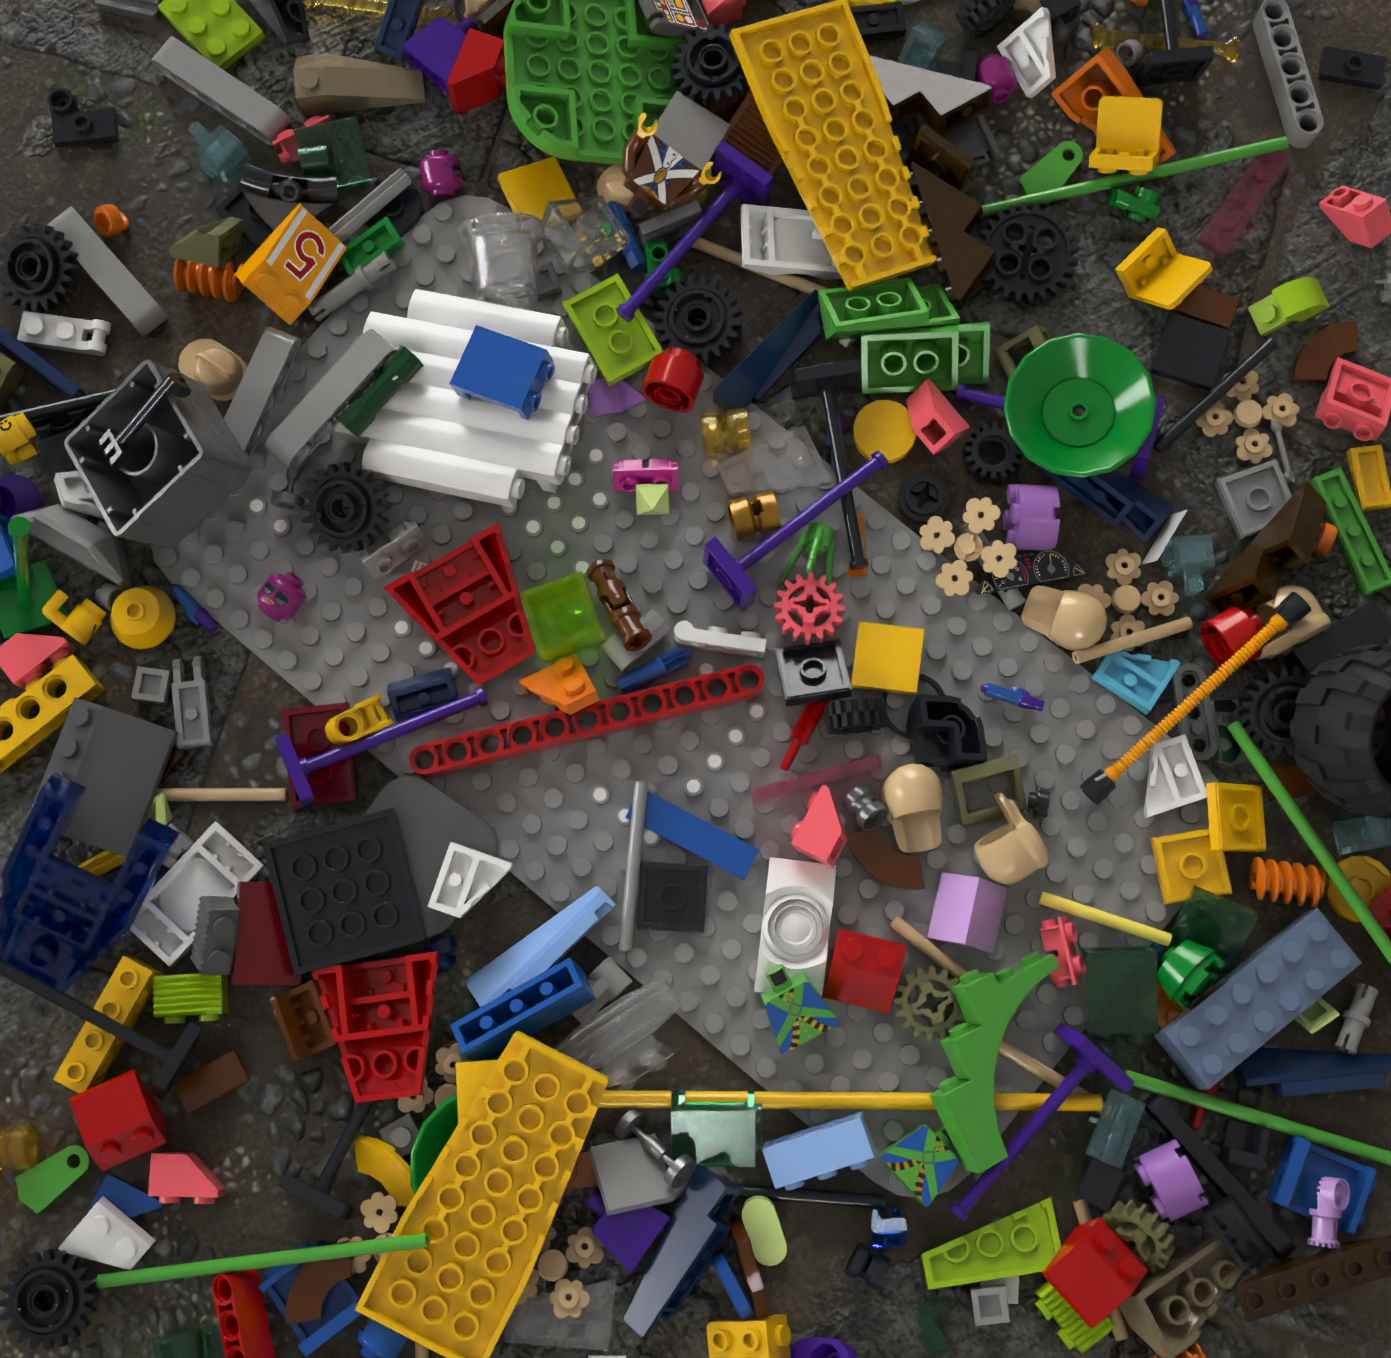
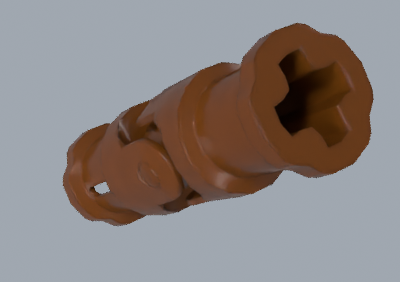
(619, 605)

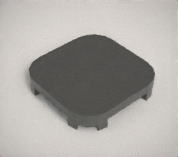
(427, 826)

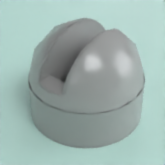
(1127, 47)
(107, 595)

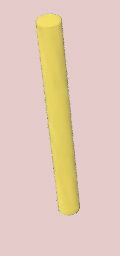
(1105, 918)

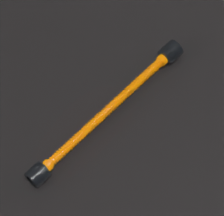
(1287, 614)

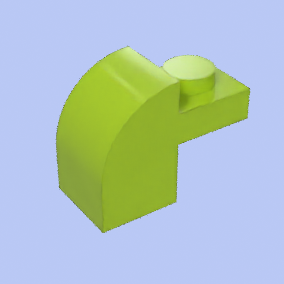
(1288, 303)

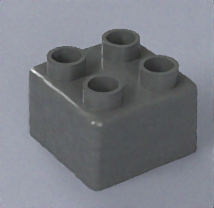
(179, 463)

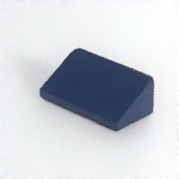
(421, 693)

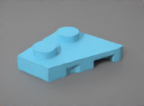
(1135, 677)

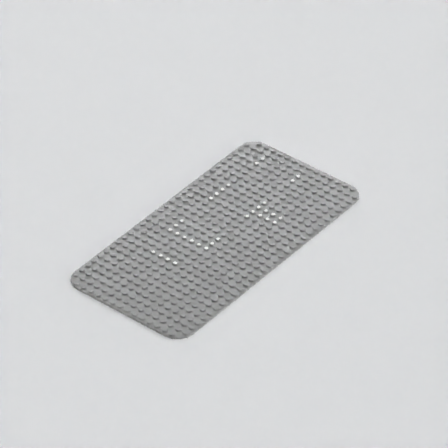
(567, 806)

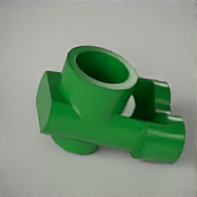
(1140, 205)
(661, 249)

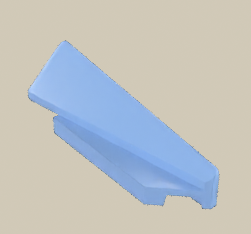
(540, 948)

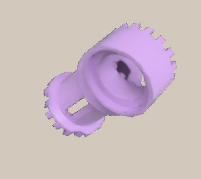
(1332, 1200)

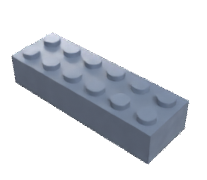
(1257, 999)

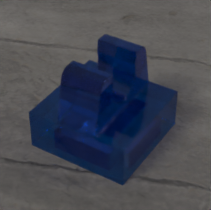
(888, 1231)

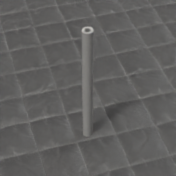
(633, 866)

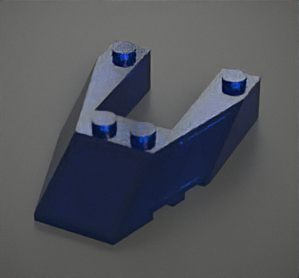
(63, 916)

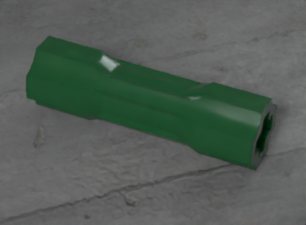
(363, 409)

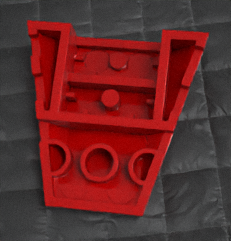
(470, 606)
(381, 1022)

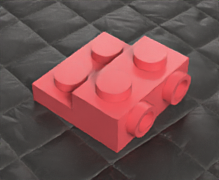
(1355, 400)

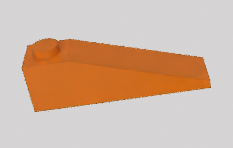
(1098, 78)

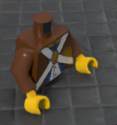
(659, 173)

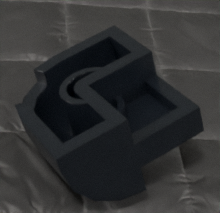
(945, 733)

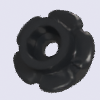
(59, 96)
(1038, 802)

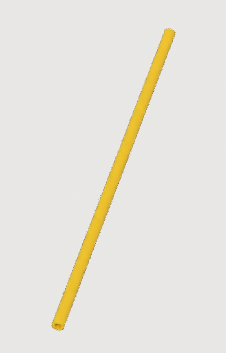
(841, 1100)

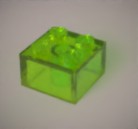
(563, 617)

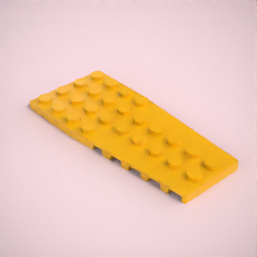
(836, 139)
(487, 1203)

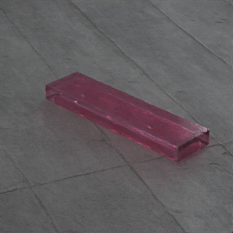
(1242, 202)
(815, 780)

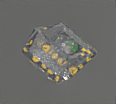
(582, 233)

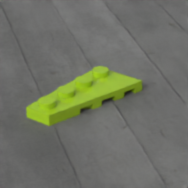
(1004, 1249)

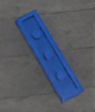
(697, 836)

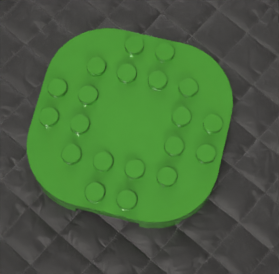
(585, 75)

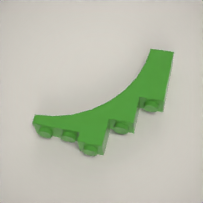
(972, 1049)

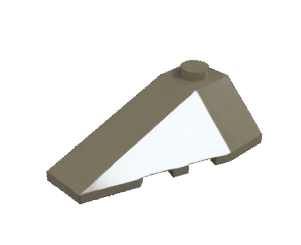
(344, 83)
(1179, 1298)

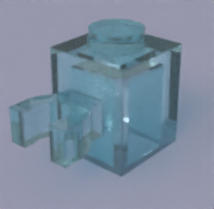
(219, 152)
(1190, 558)

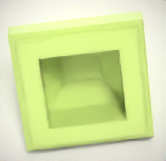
(652, 499)
(159, 810)
(1317, 1016)

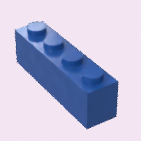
(523, 1009)

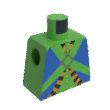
(795, 1009)
(921, 1161)

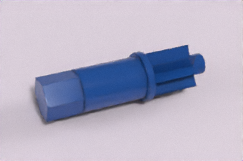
(632, 252)
(654, 670)

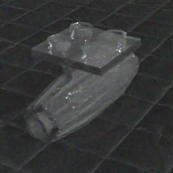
(622, 1037)

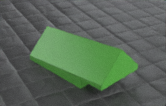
(884, 307)
(908, 357)

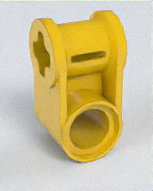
(363, 720)

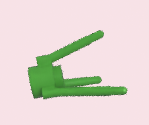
(817, 541)

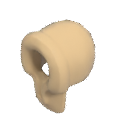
(1066, 617)
(1303, 631)
(914, 807)
(1012, 849)

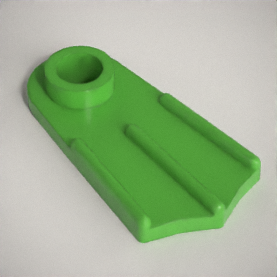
(1052, 169)
(51, 1177)

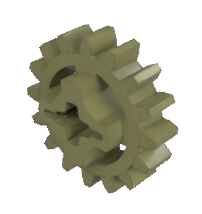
(933, 1018)
(1141, 1233)

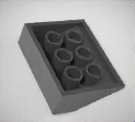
(120, 766)

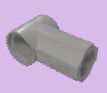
(627, 659)
(607, 983)

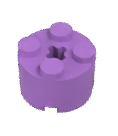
(1032, 516)
(1171, 1180)

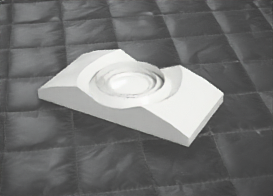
(782, 243)
(206, 869)
(796, 920)

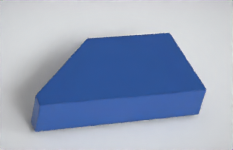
(126, 1196)

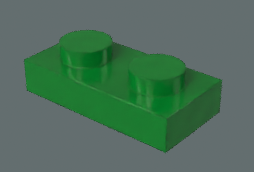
(370, 244)

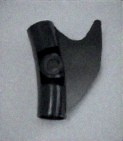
(266, 187)

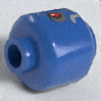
(380, 1340)

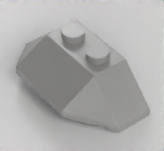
(81, 541)

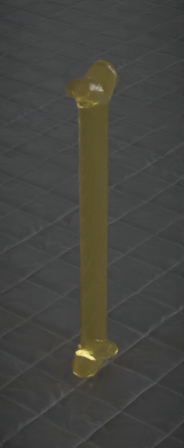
(381, 5)
(1104, 35)

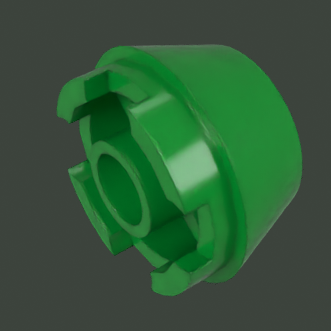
(1188, 971)

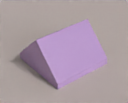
(967, 912)

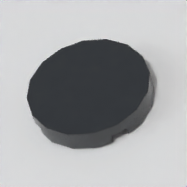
(402, 210)

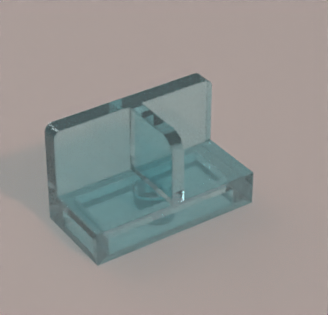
(1362, 834)
(1115, 1128)

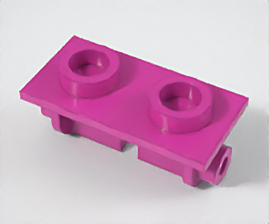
(630, 472)

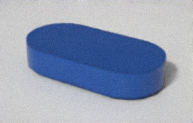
(732, 1287)

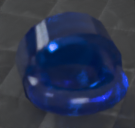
(446, 946)

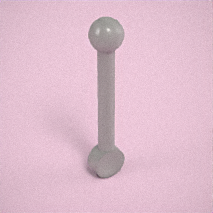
(1288, 474)

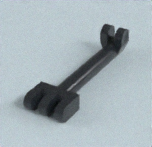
(115, 442)

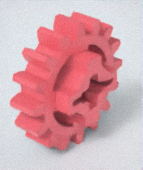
(821, 608)

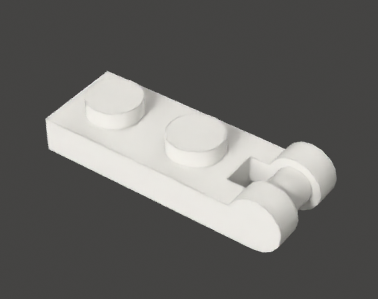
(63, 333)
(719, 640)

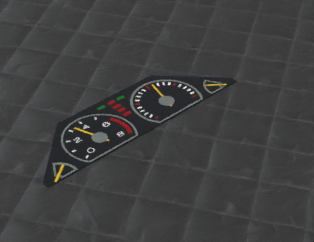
(1034, 568)

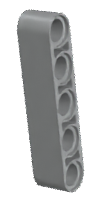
(1283, 85)
(220, 90)
(109, 273)
(261, 387)
(316, 413)

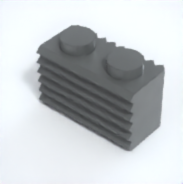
(216, 935)

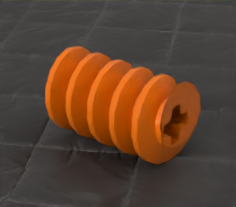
(207, 280)
(1287, 880)

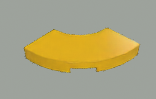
(385, 1165)

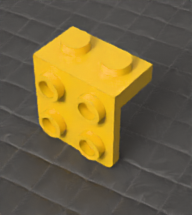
(1127, 135)
(1160, 274)
(749, 1338)

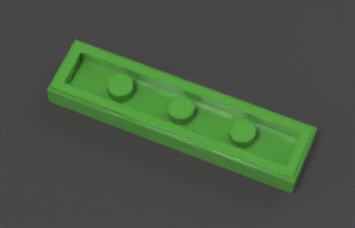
(1353, 533)

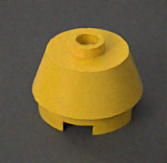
(142, 617)

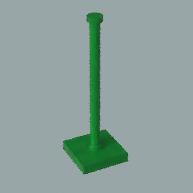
(25, 595)

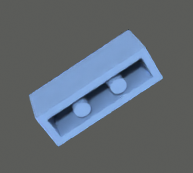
(819, 1151)

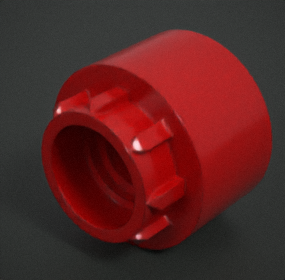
(673, 380)
(1229, 632)

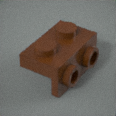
(303, 1021)

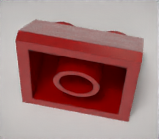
(477, 72)
(864, 970)
(119, 1120)
(1094, 1271)

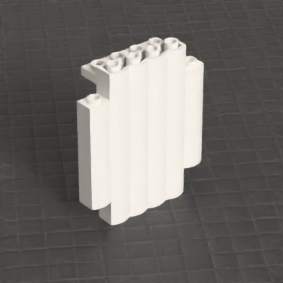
(464, 445)

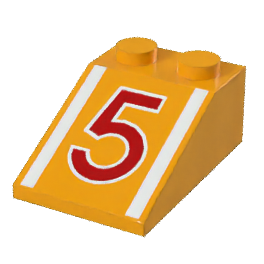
(292, 264)

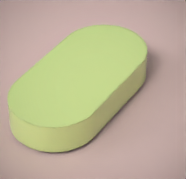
(764, 1230)

